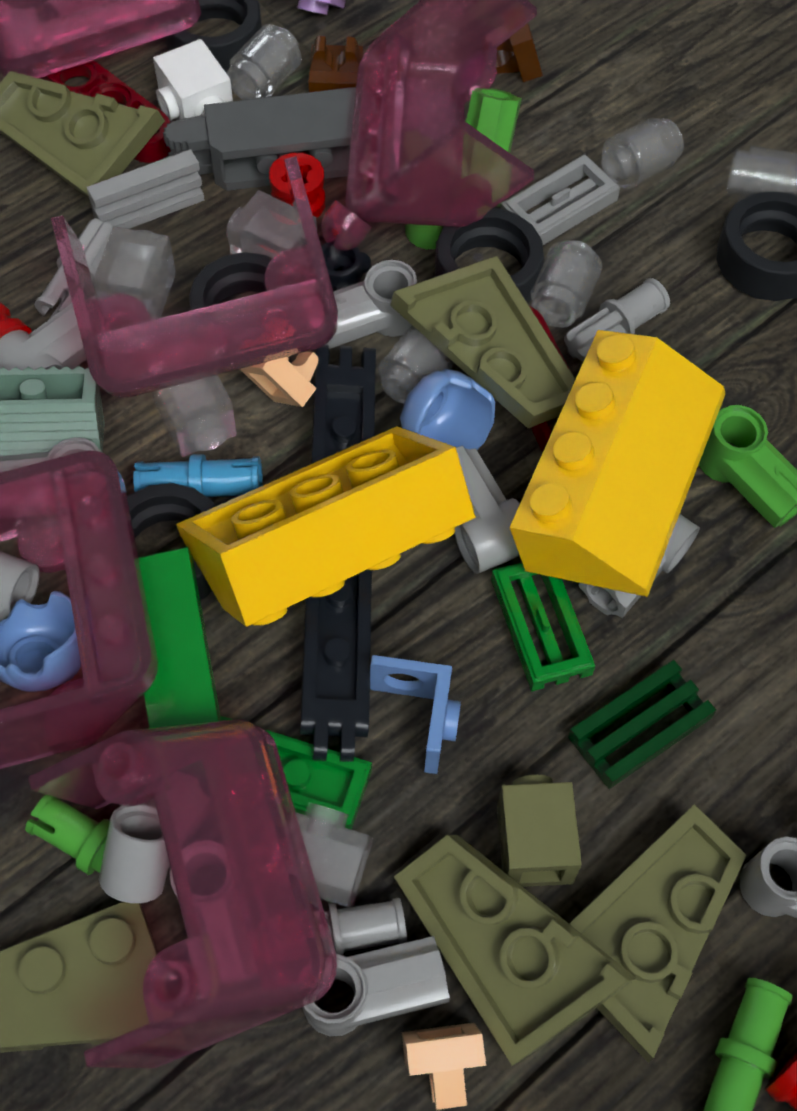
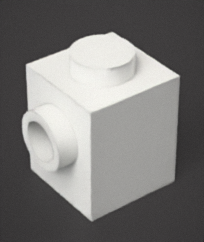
(189, 80)

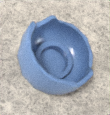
(449, 409)
(39, 645)

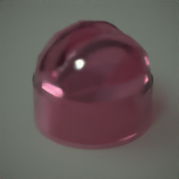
(343, 227)

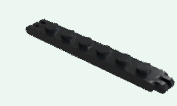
(339, 624)

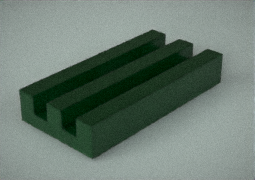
(682, 693)

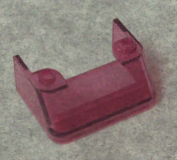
(409, 135)
(139, 355)
(79, 520)
(239, 877)

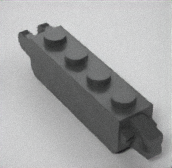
(246, 136)

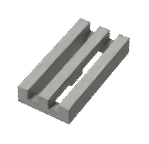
(148, 191)
(567, 205)

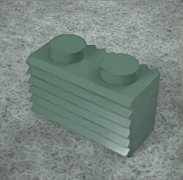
(48, 407)

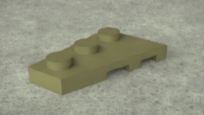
(71, 132)
(491, 336)
(659, 921)
(507, 948)
(77, 981)

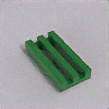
(557, 668)

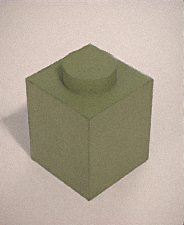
(538, 831)

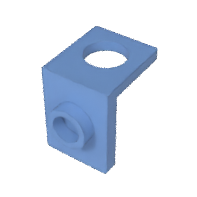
(432, 684)

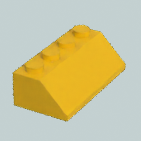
(617, 465)
(328, 523)

